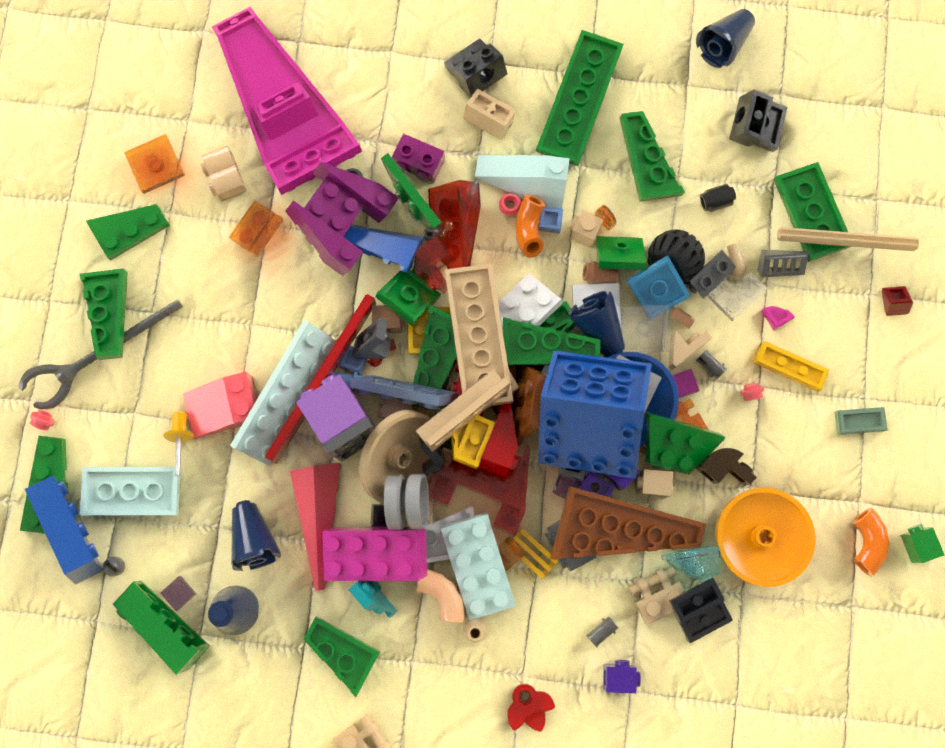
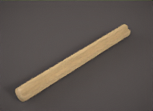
(848, 239)

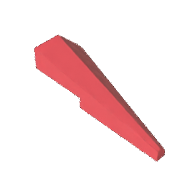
(315, 498)

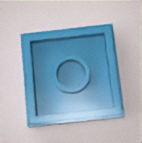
(659, 284)

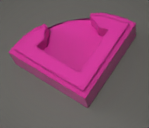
(777, 316)

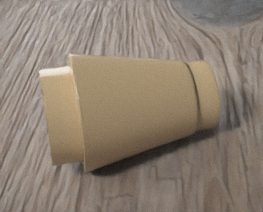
(475, 623)

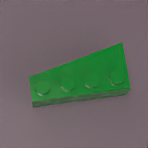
(160, 627)

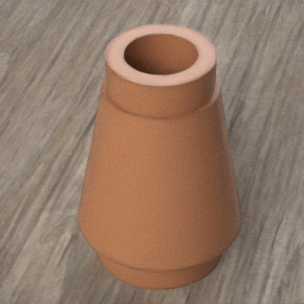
(594, 274)

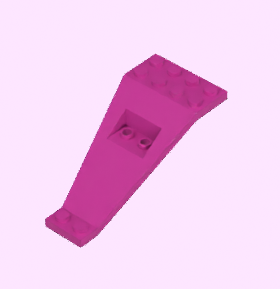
(283, 107)

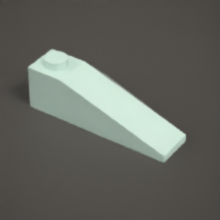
(526, 174)

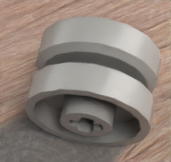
(406, 501)

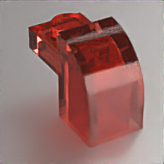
(429, 261)

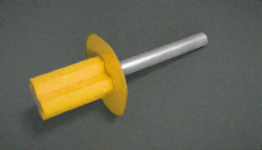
(178, 435)

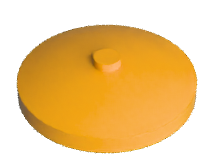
(765, 537)

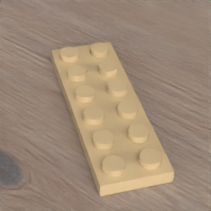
(477, 326)

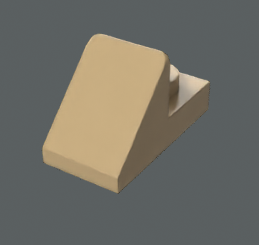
(681, 350)

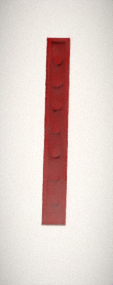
(327, 369)

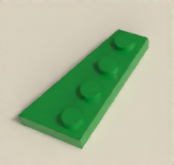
(648, 163)
(106, 305)
(437, 351)

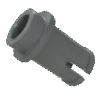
(711, 364)
(602, 631)

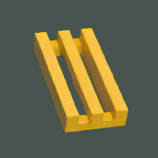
(548, 567)

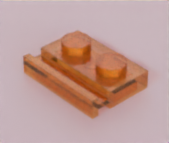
(256, 228)

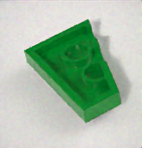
(342, 652)

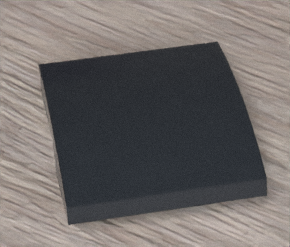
(701, 610)

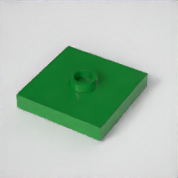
(621, 253)
(408, 296)

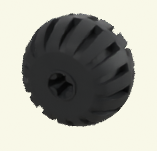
(683, 251)

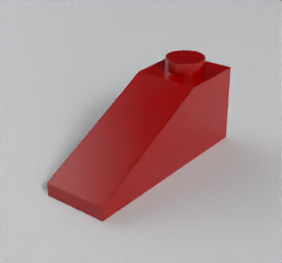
(502, 445)

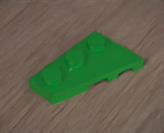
(127, 229)

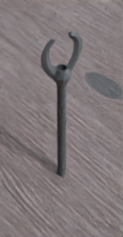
(67, 373)

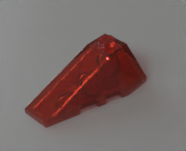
(461, 205)

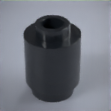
(717, 198)

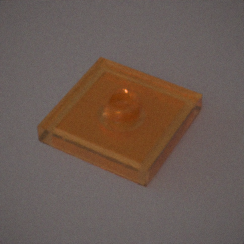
(154, 164)

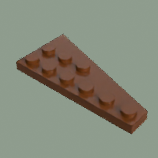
(609, 526)

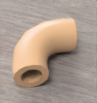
(445, 593)

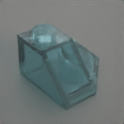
(696, 563)

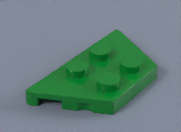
(407, 193)
(678, 444)

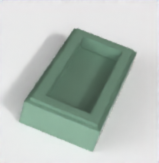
(861, 420)

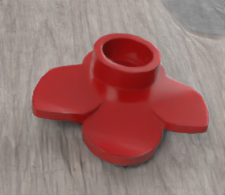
(531, 710)

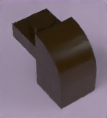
(721, 462)

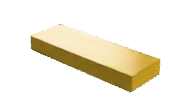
(791, 366)

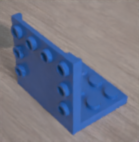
(593, 413)

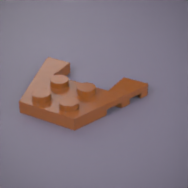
(528, 411)

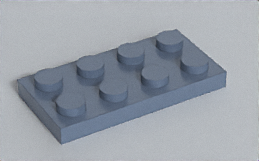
(407, 391)

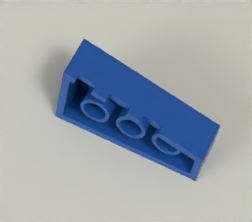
(63, 530)

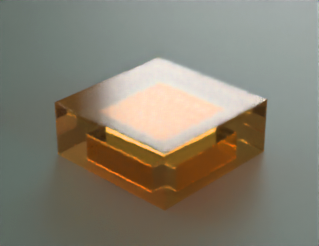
(510, 553)

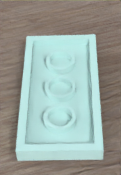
(129, 491)
(478, 566)

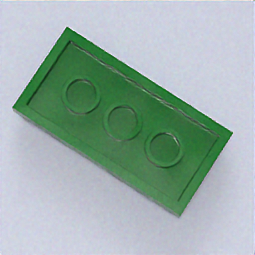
(811, 206)

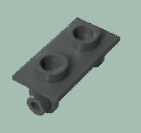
(711, 274)

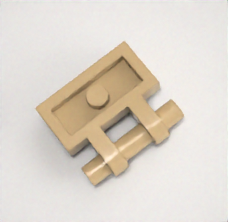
(656, 605)
(354, 738)

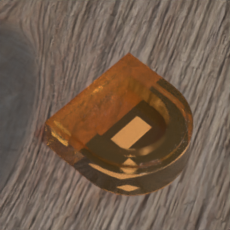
(608, 217)

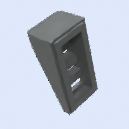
(775, 271)

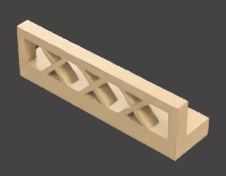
(463, 410)

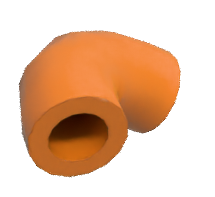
(527, 226)
(875, 542)

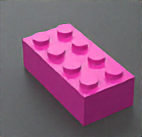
(374, 554)

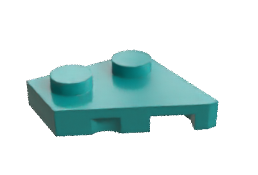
(371, 597)

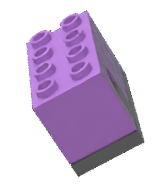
(336, 417)

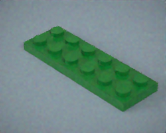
(579, 97)

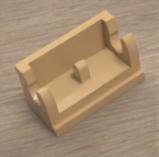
(489, 114)

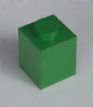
(922, 544)

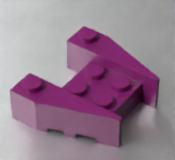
(334, 210)

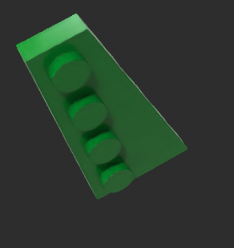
(535, 345)
(48, 461)

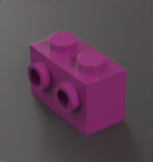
(418, 158)

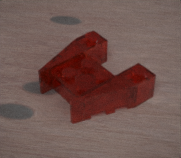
(507, 491)

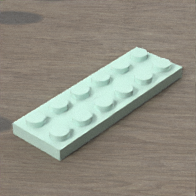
(282, 391)

